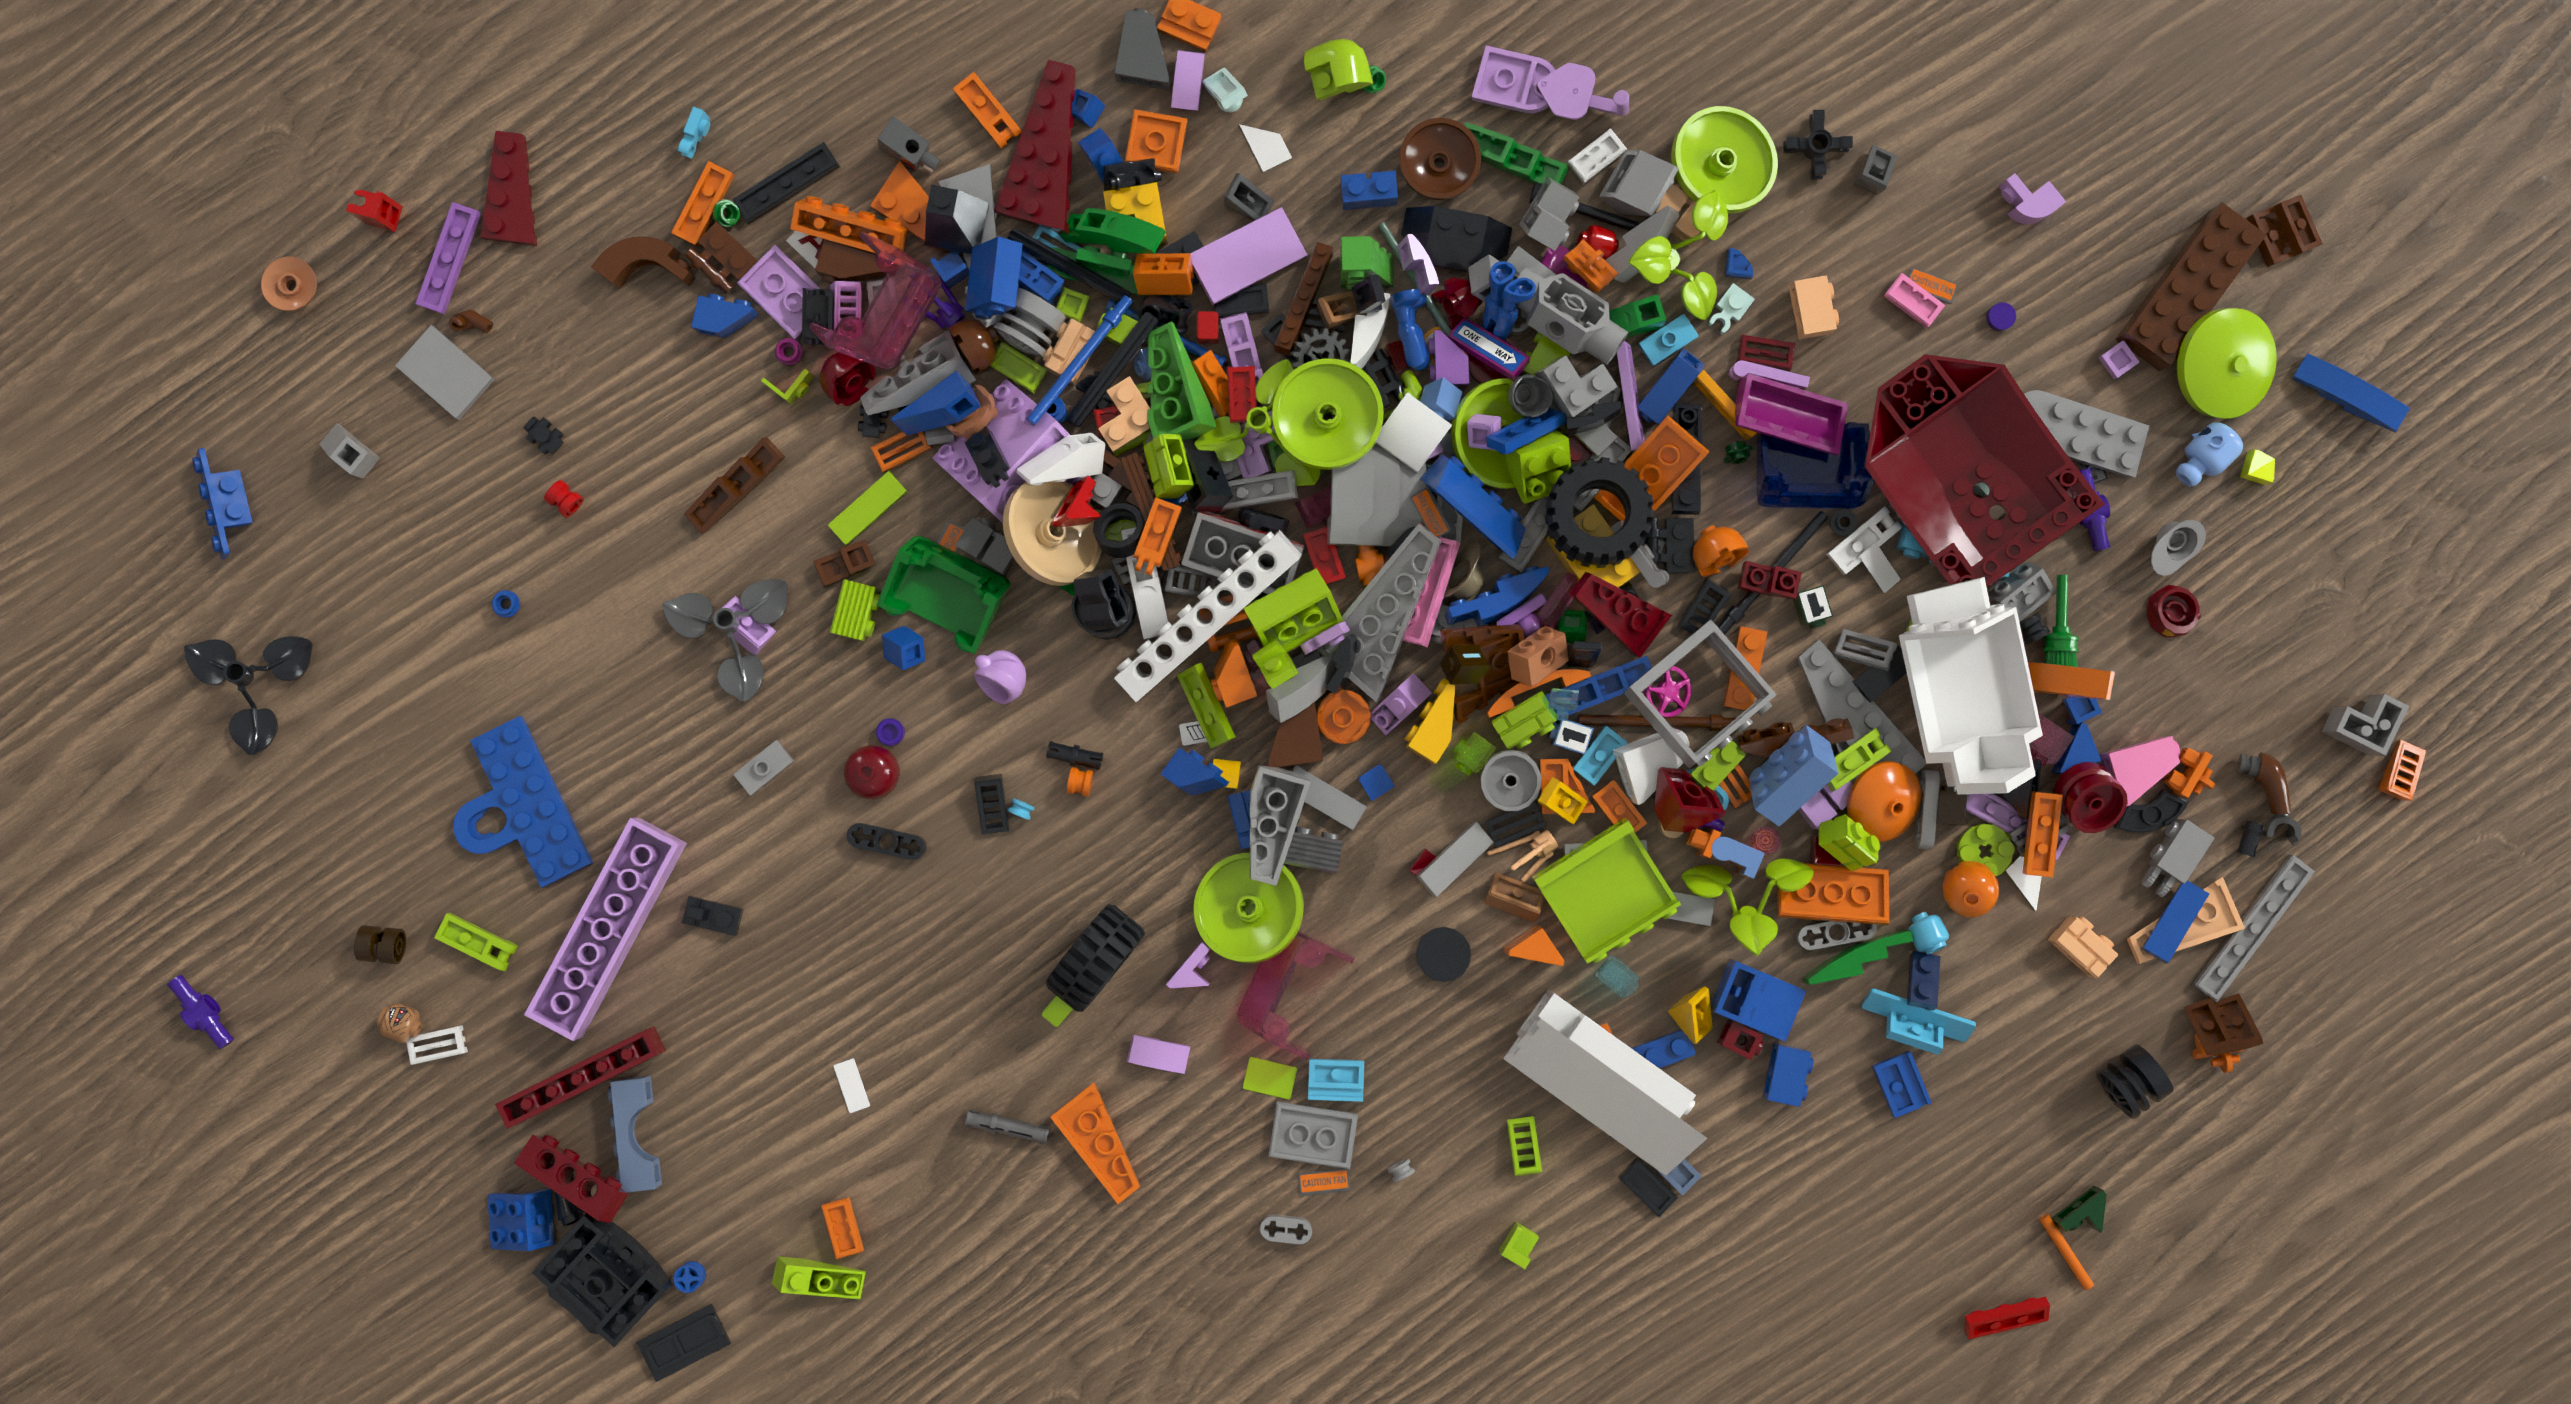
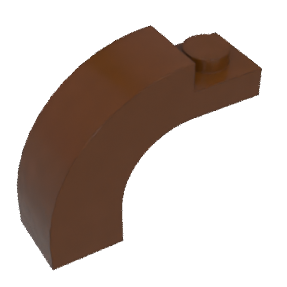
(632, 253)

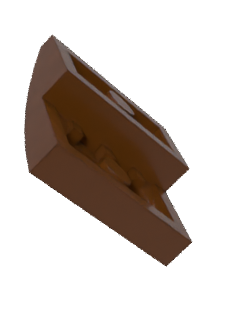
(2287, 230)
(2223, 1025)

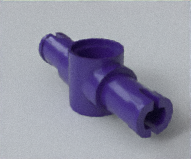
(2097, 520)
(200, 1011)

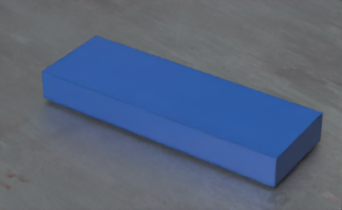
(2175, 921)

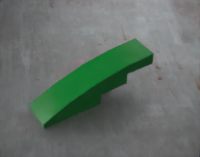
(1516, 158)
(1849, 962)

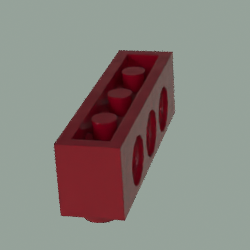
(536, 1159)

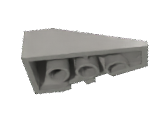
(934, 364)
(1274, 813)

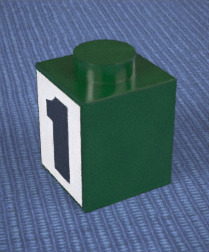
(1813, 607)

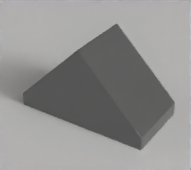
(1247, 199)

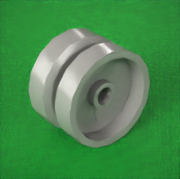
(1512, 796)

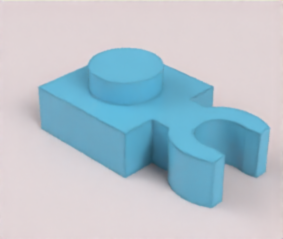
(696, 127)

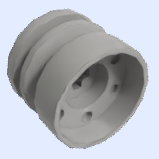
(1029, 323)

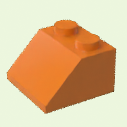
(1231, 674)

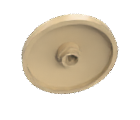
(1041, 549)

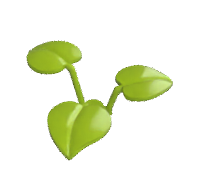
(1659, 258)
(1227, 437)
(1748, 924)

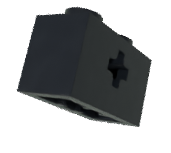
(1210, 487)

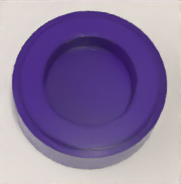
(2001, 316)
(890, 732)

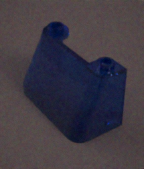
(1811, 478)

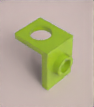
(797, 389)

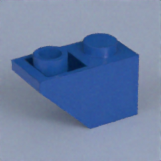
(1099, 151)
(719, 317)
(1191, 774)

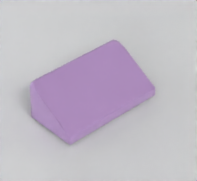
(750, 633)

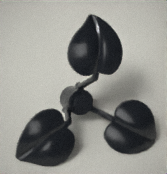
(216, 661)

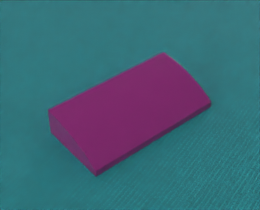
(1790, 414)

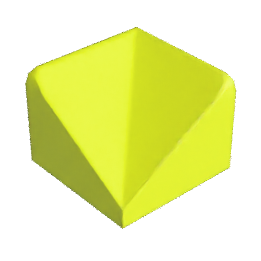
(2258, 467)

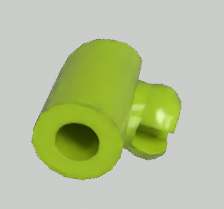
(1412, 385)

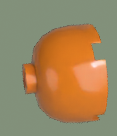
(1718, 548)
(1970, 889)

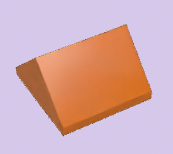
(1534, 946)

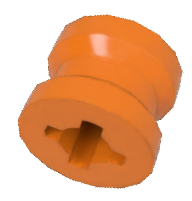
(1080, 782)

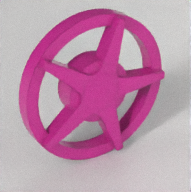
(1668, 691)

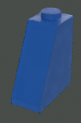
(1670, 387)

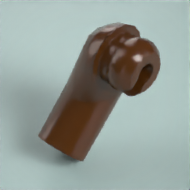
(470, 319)

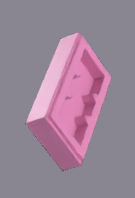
(1914, 300)

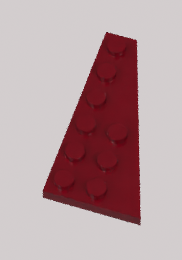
(1042, 161)

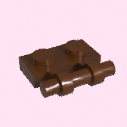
(726, 251)

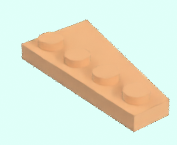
(2214, 920)

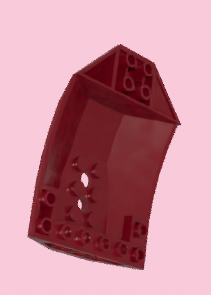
(1963, 425)

